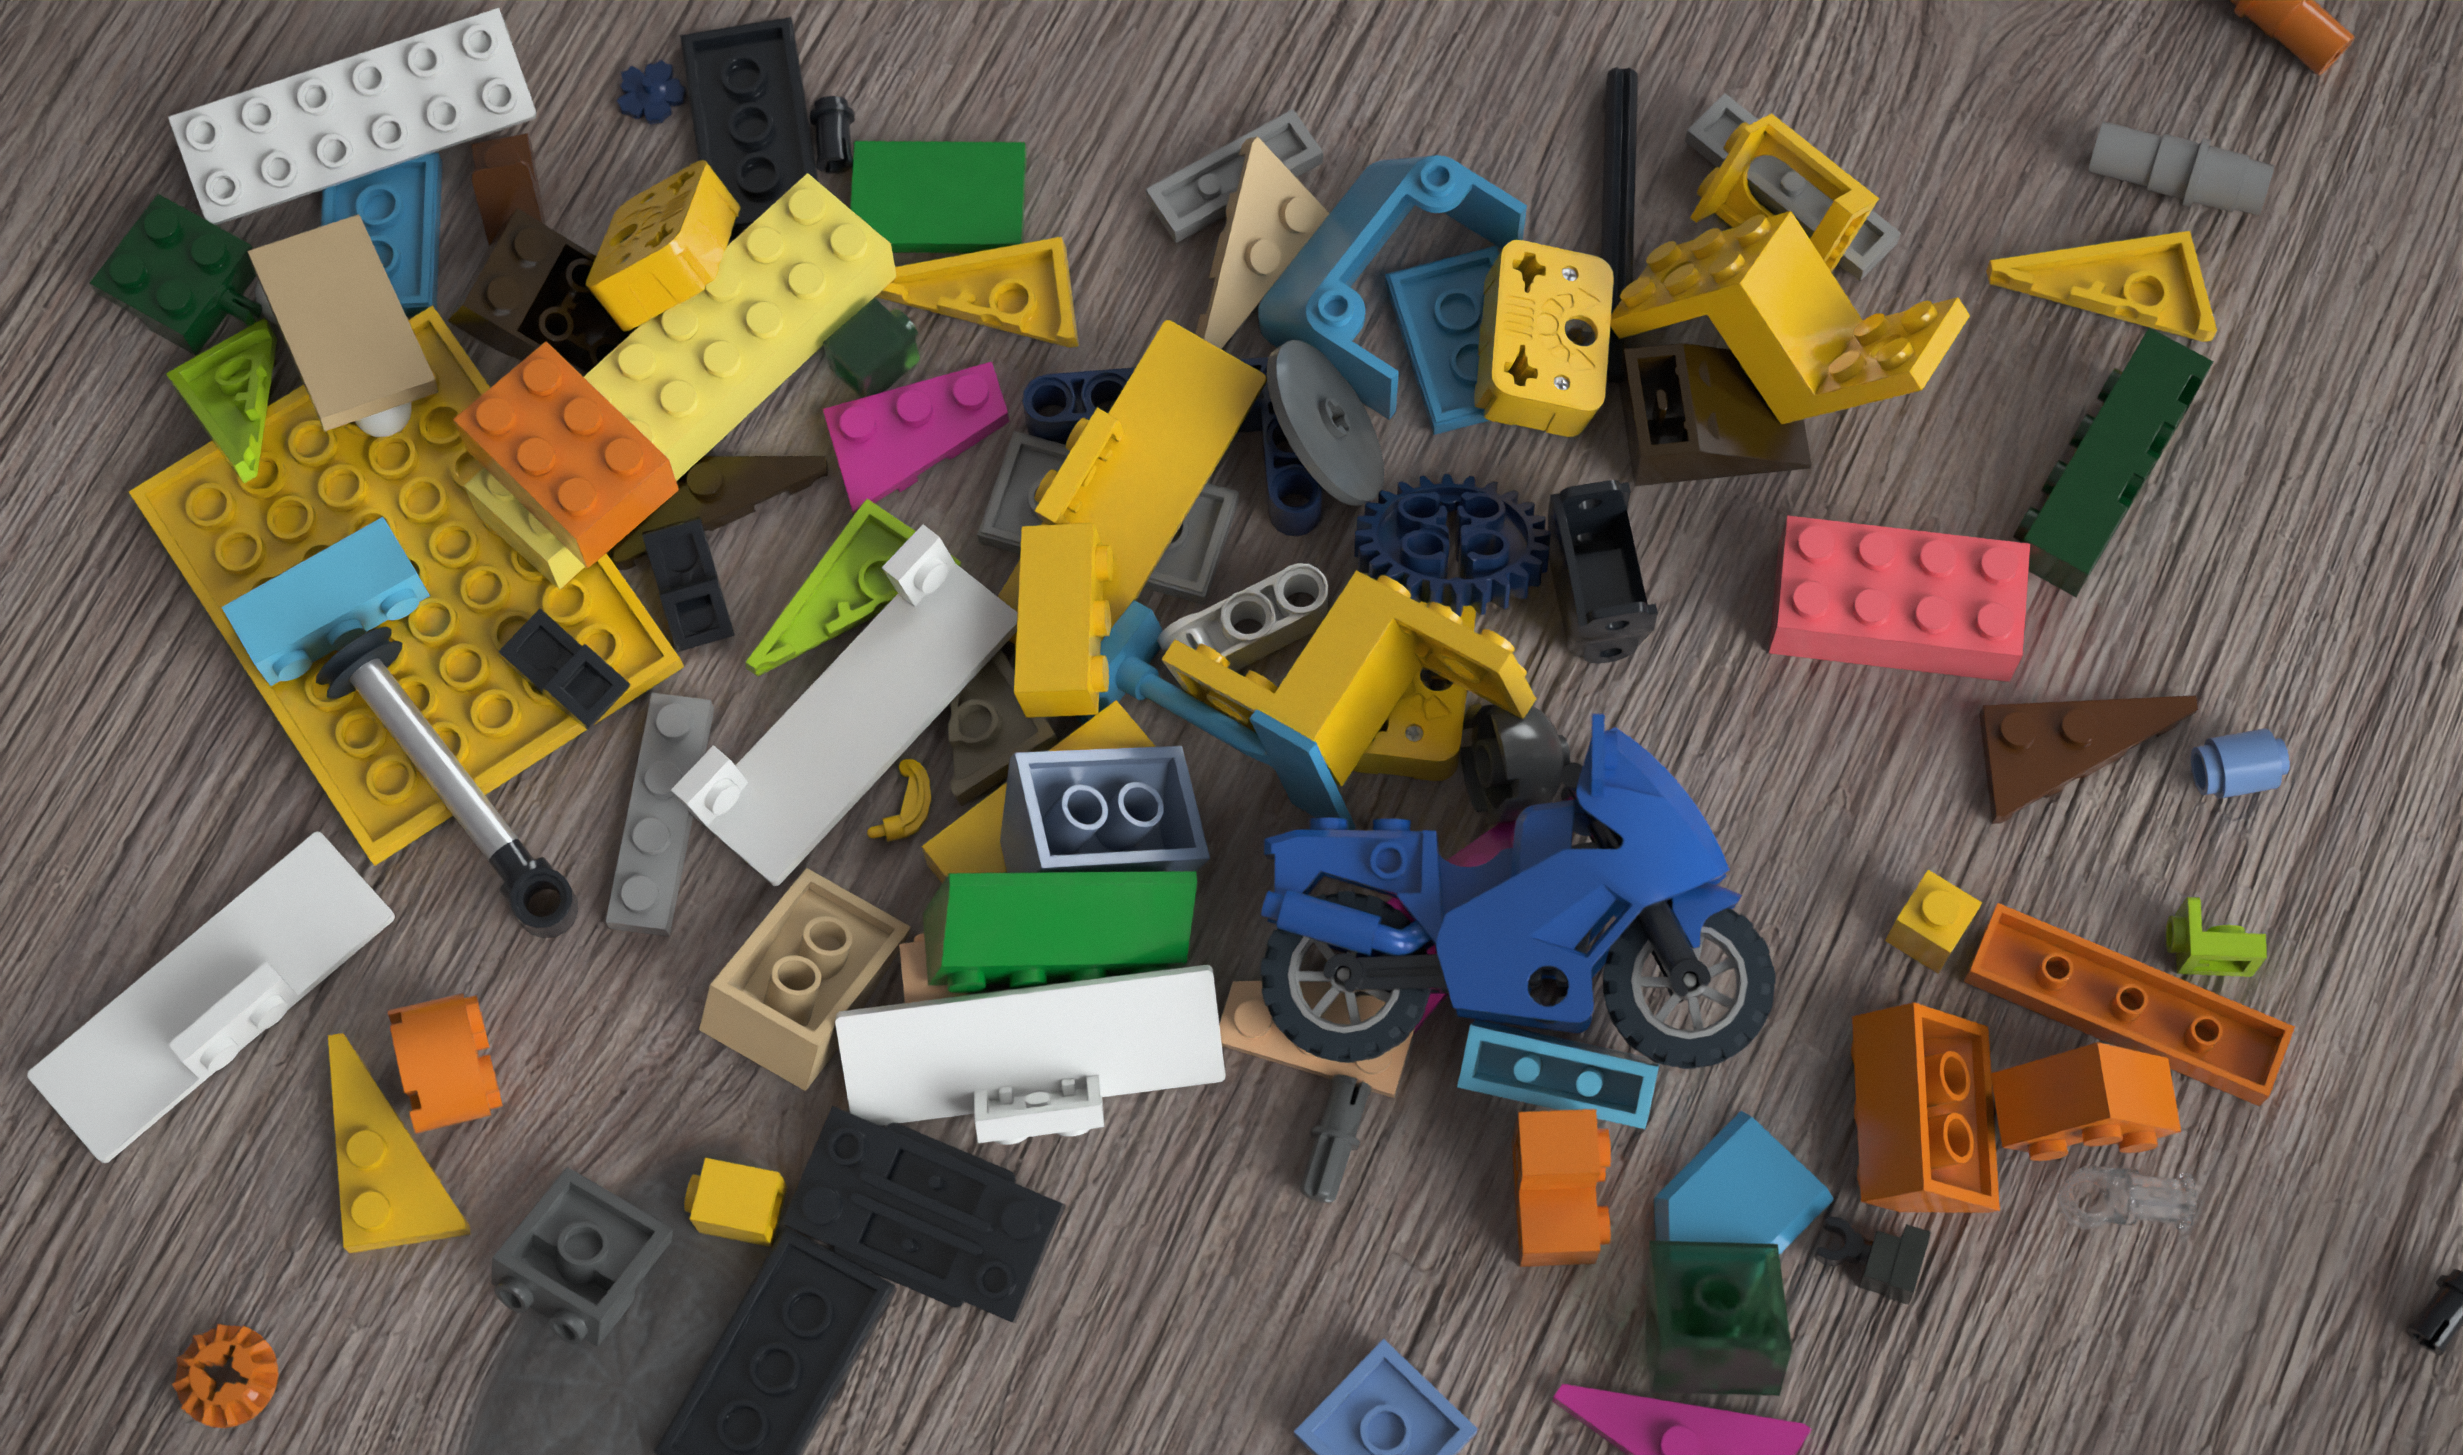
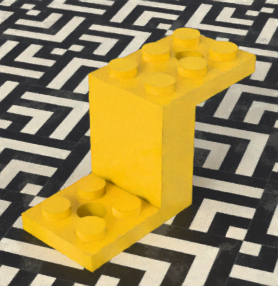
(1788, 318)
(1359, 670)

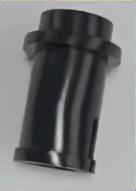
(832, 122)
(2442, 1314)

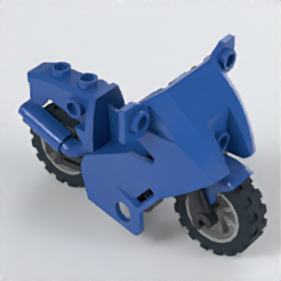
(1522, 920)

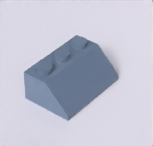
(1101, 812)

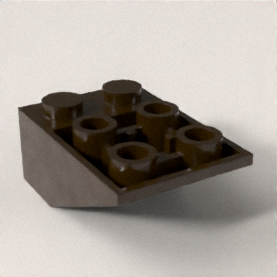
(537, 292)
(1701, 418)

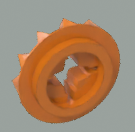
(234, 1402)

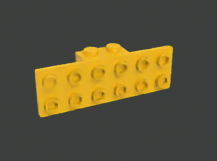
(1147, 457)

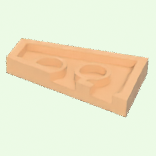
(1251, 1030)

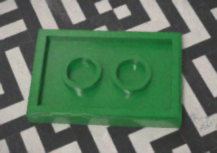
(941, 194)

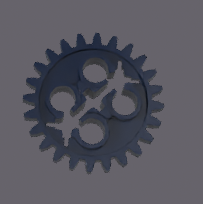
(1496, 543)

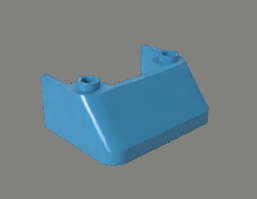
(1314, 292)

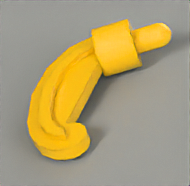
(914, 806)

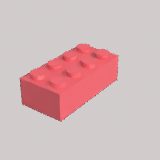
(1900, 598)

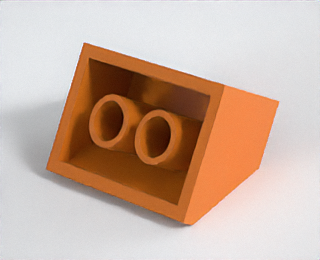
(1924, 1111)

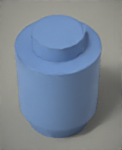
(2239, 764)

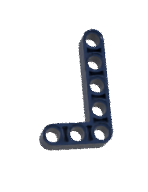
(1084, 390)

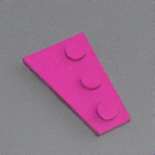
(906, 430)

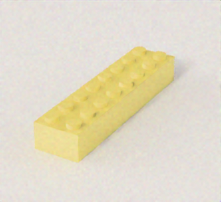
(723, 351)

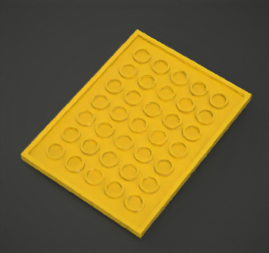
(481, 592)

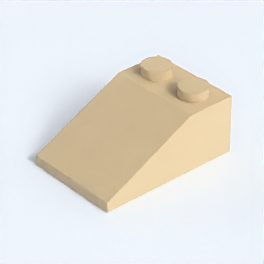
(794, 974)

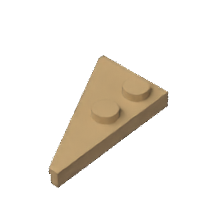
(1263, 233)

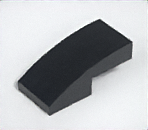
(688, 584)
(563, 669)

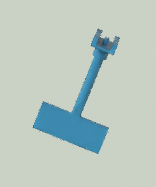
(1291, 754)

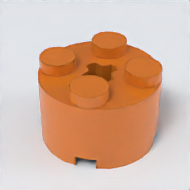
(440, 1061)

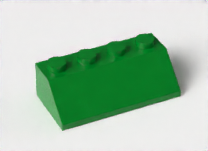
(1056, 927)

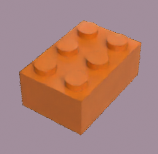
(566, 454)

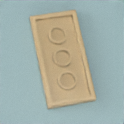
(342, 322)

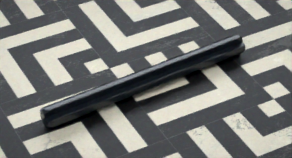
(1619, 194)

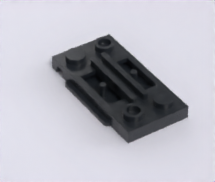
(924, 1214)

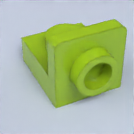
(2219, 951)

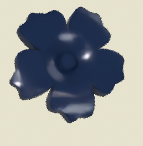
(651, 93)

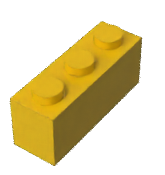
(1062, 620)

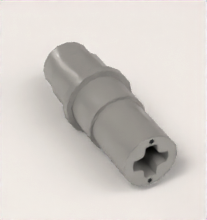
(2182, 168)

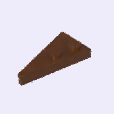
(2045, 745)

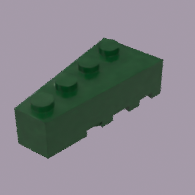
(2111, 460)

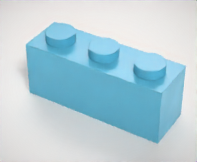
(326, 602)
(1558, 1073)

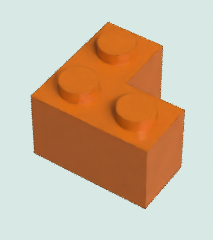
(2088, 1097)
(1555, 1180)

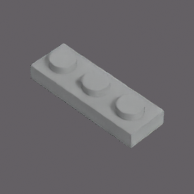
(1202, 190)

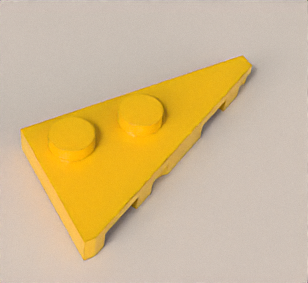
(2134, 280)
(1004, 288)
(383, 1178)

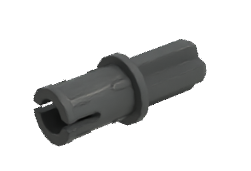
(1334, 1139)

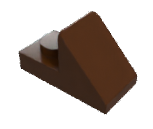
(505, 181)

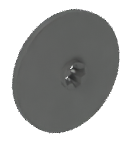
(1325, 423)

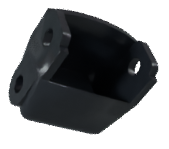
(1598, 572)

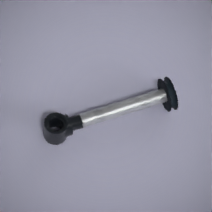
(364, 668)

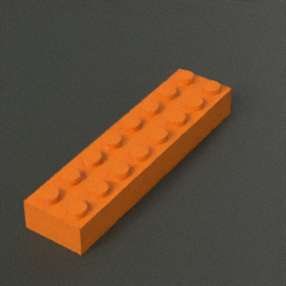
(2129, 1004)

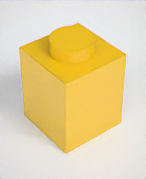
(1933, 921)
(736, 1202)

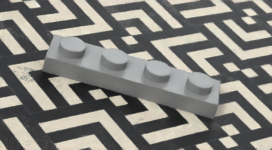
(1786, 190)
(656, 820)

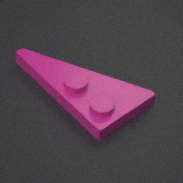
(1673, 1428)

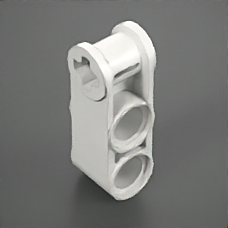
(1263, 602)

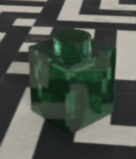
(873, 349)

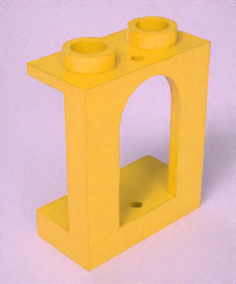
(1728, 194)

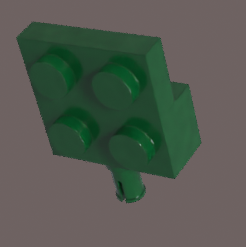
(179, 275)

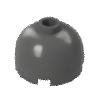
(1511, 761)

